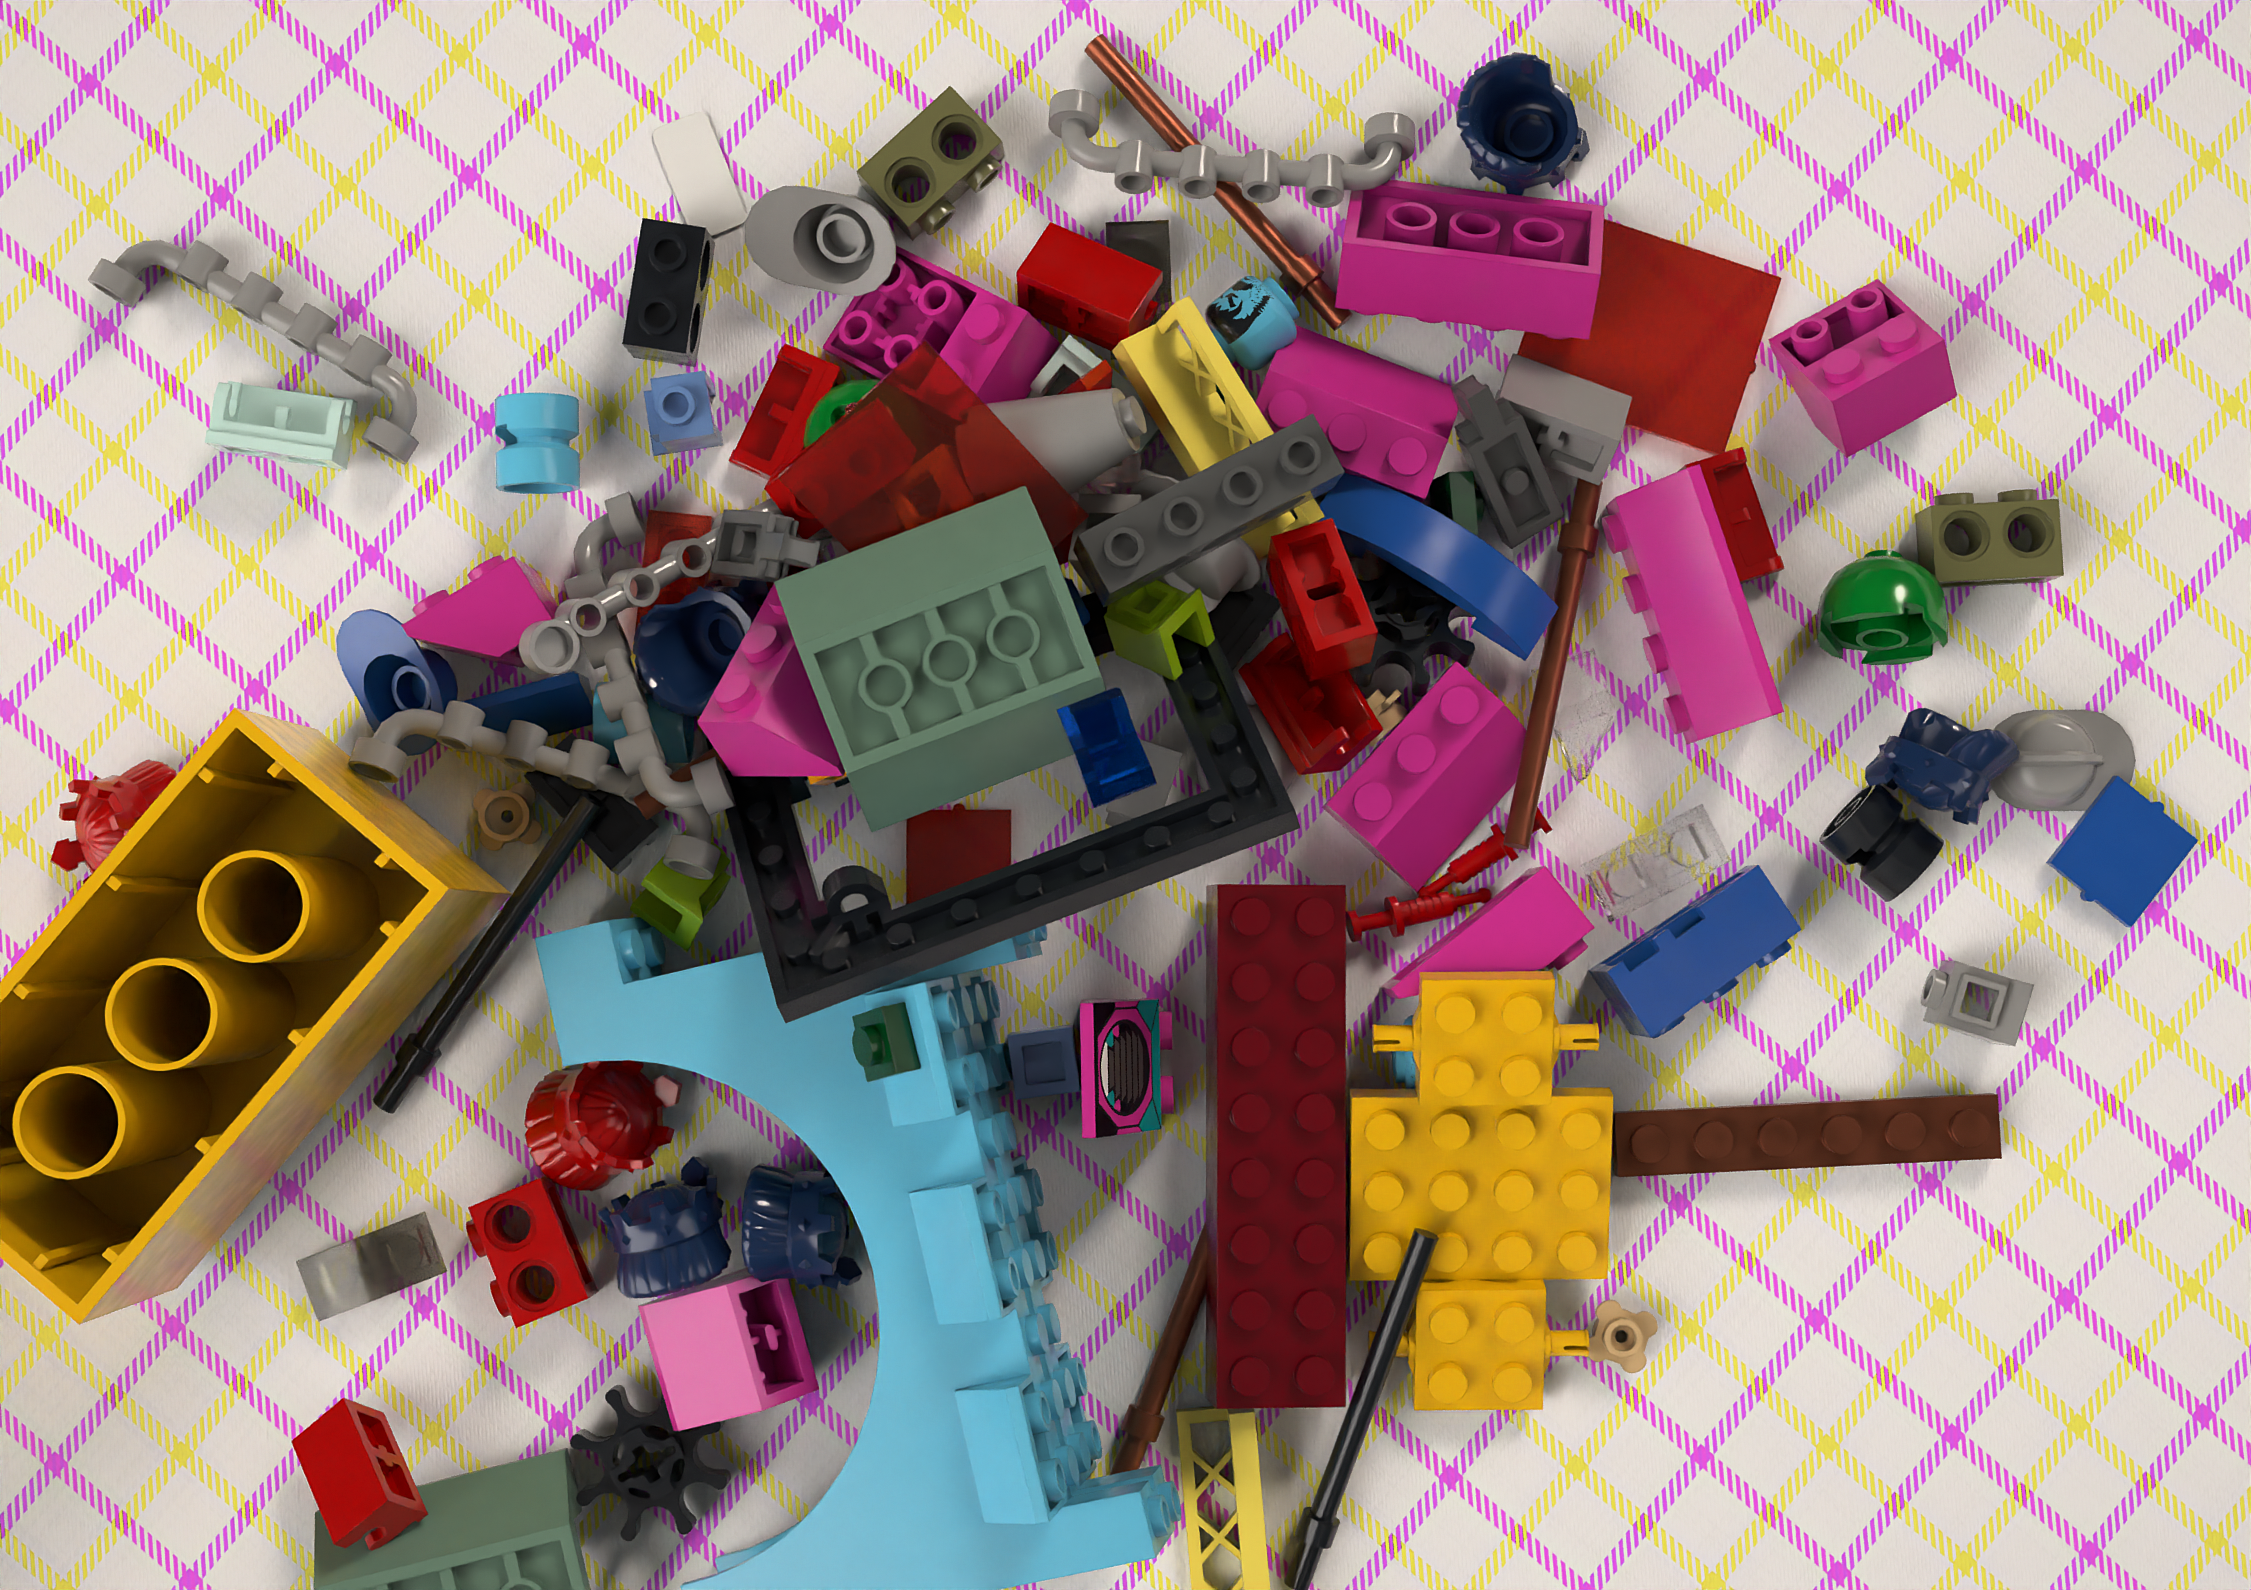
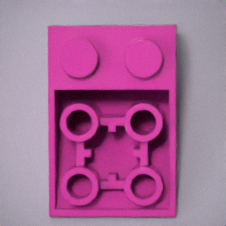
(977, 333)

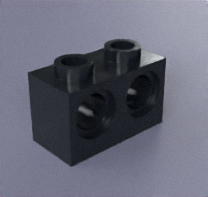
(668, 292)

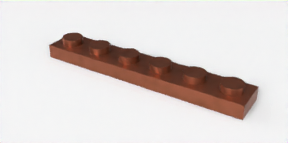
(1806, 1135)

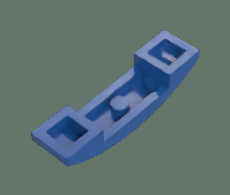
(1443, 558)

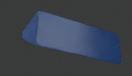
(550, 703)

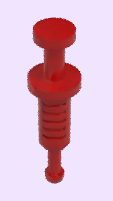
(1480, 857)
(1411, 912)

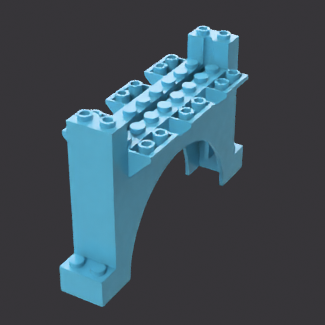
(974, 1413)

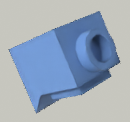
(681, 413)

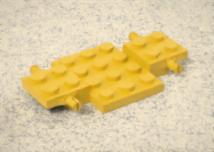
(1492, 1168)

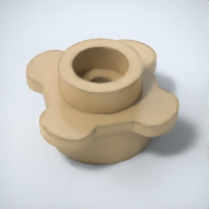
(1387, 711)
(491, 808)
(1638, 1328)

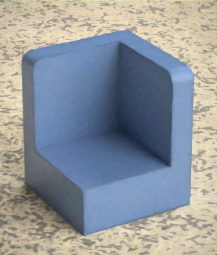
(1044, 1061)

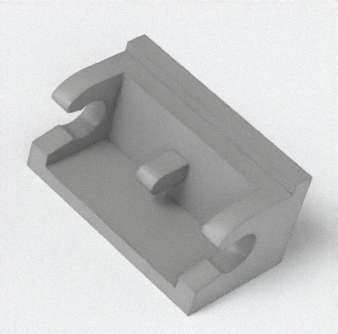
(1568, 417)

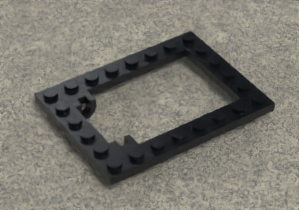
(832, 955)

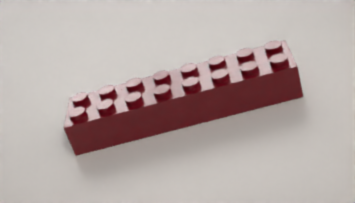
(1276, 1146)

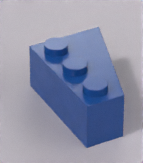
(1696, 953)

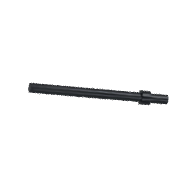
(421, 1050)
(1319, 1523)

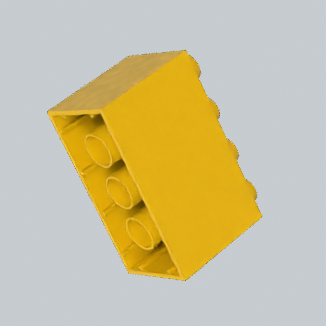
(212, 1005)

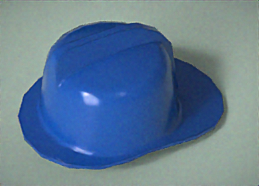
(393, 672)

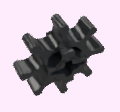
(1408, 641)
(663, 1487)

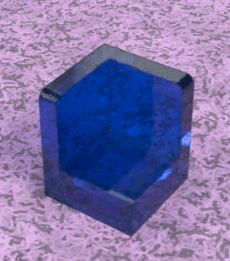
(1106, 747)

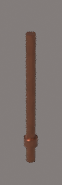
(1299, 272)
(1576, 544)
(1144, 1420)

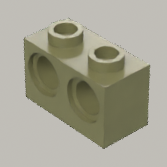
(919, 154)
(1990, 554)

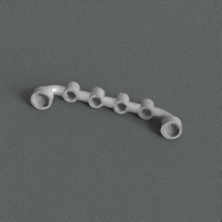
(1387, 141)
(258, 301)
(554, 643)
(624, 695)
(525, 750)

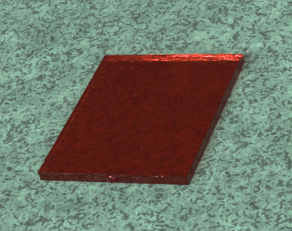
(1669, 333)
(917, 454)

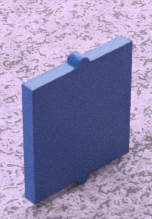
(2122, 851)

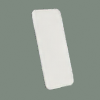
(699, 174)

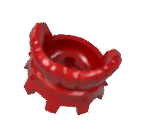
(107, 812)
(598, 1122)

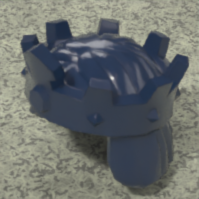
(1519, 124)
(690, 643)
(1943, 763)
(796, 1228)
(668, 1234)

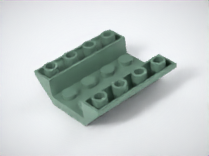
(943, 656)
(481, 1533)

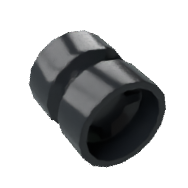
(1881, 841)

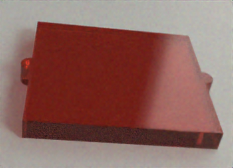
(954, 848)

